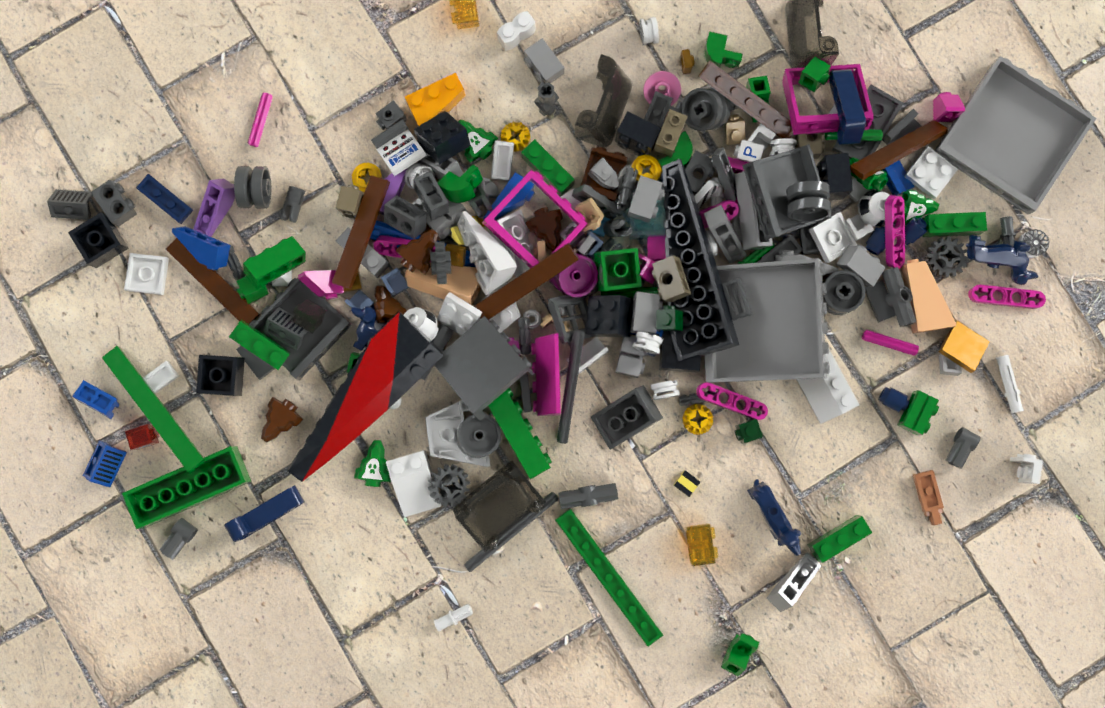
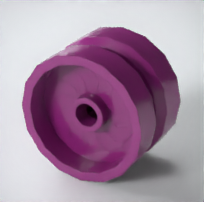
(578, 278)

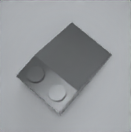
(626, 417)

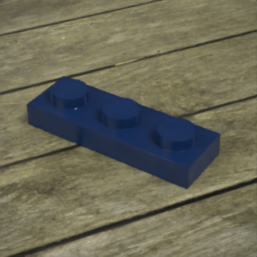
(164, 199)

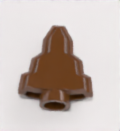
(546, 226)
(417, 252)
(385, 305)
(280, 418)

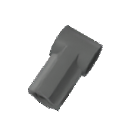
(964, 443)
(181, 534)

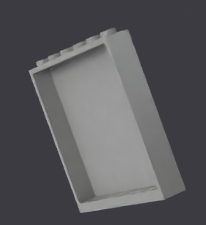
(1015, 135)
(786, 324)

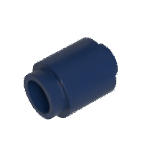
(914, 230)
(876, 241)
(894, 399)

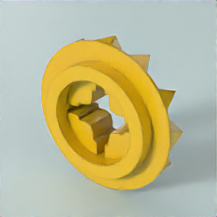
(516, 127)
(646, 161)
(361, 171)
(692, 426)

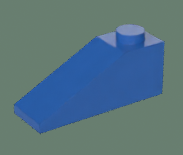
(518, 200)
(203, 247)

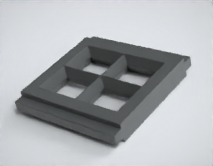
(566, 301)

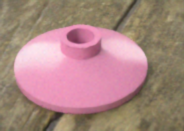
(665, 78)

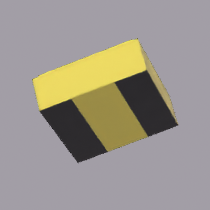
(686, 483)

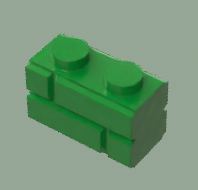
(918, 413)

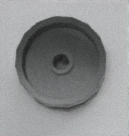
(706, 109)
(252, 187)
(808, 201)
(852, 292)
(475, 447)

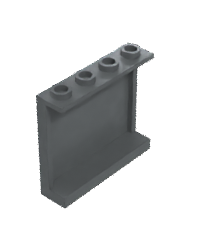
(768, 185)
(313, 344)
(482, 365)

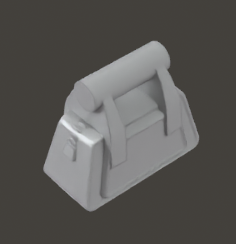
(604, 175)

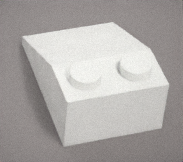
(411, 484)

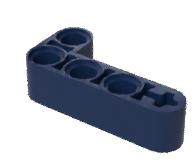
(848, 107)
(264, 514)

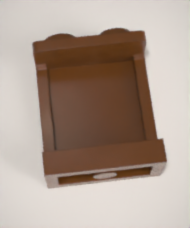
(616, 160)

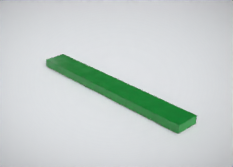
(153, 409)
(609, 577)

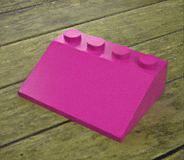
(547, 375)

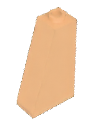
(460, 282)
(927, 300)

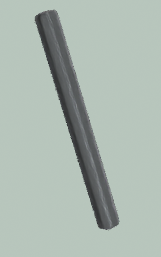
(570, 386)
(509, 533)

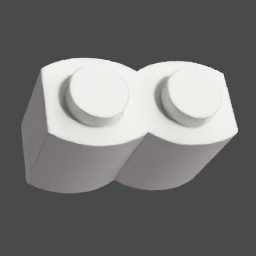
(513, 32)

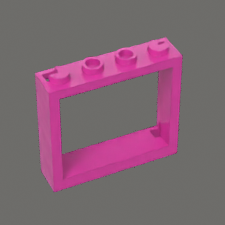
(824, 122)
(551, 192)

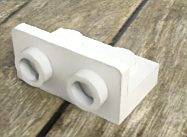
(1030, 468)

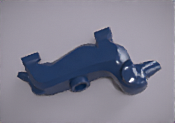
(1002, 255)
(366, 327)
(775, 517)

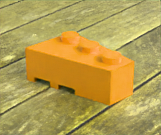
(435, 98)

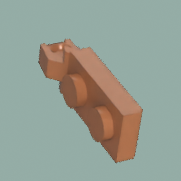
(929, 496)

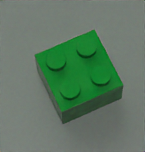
(618, 269)

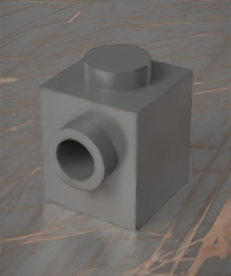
(389, 115)

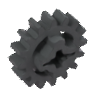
(952, 251)
(440, 263)
(450, 493)

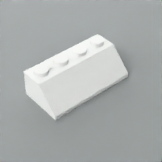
(829, 395)

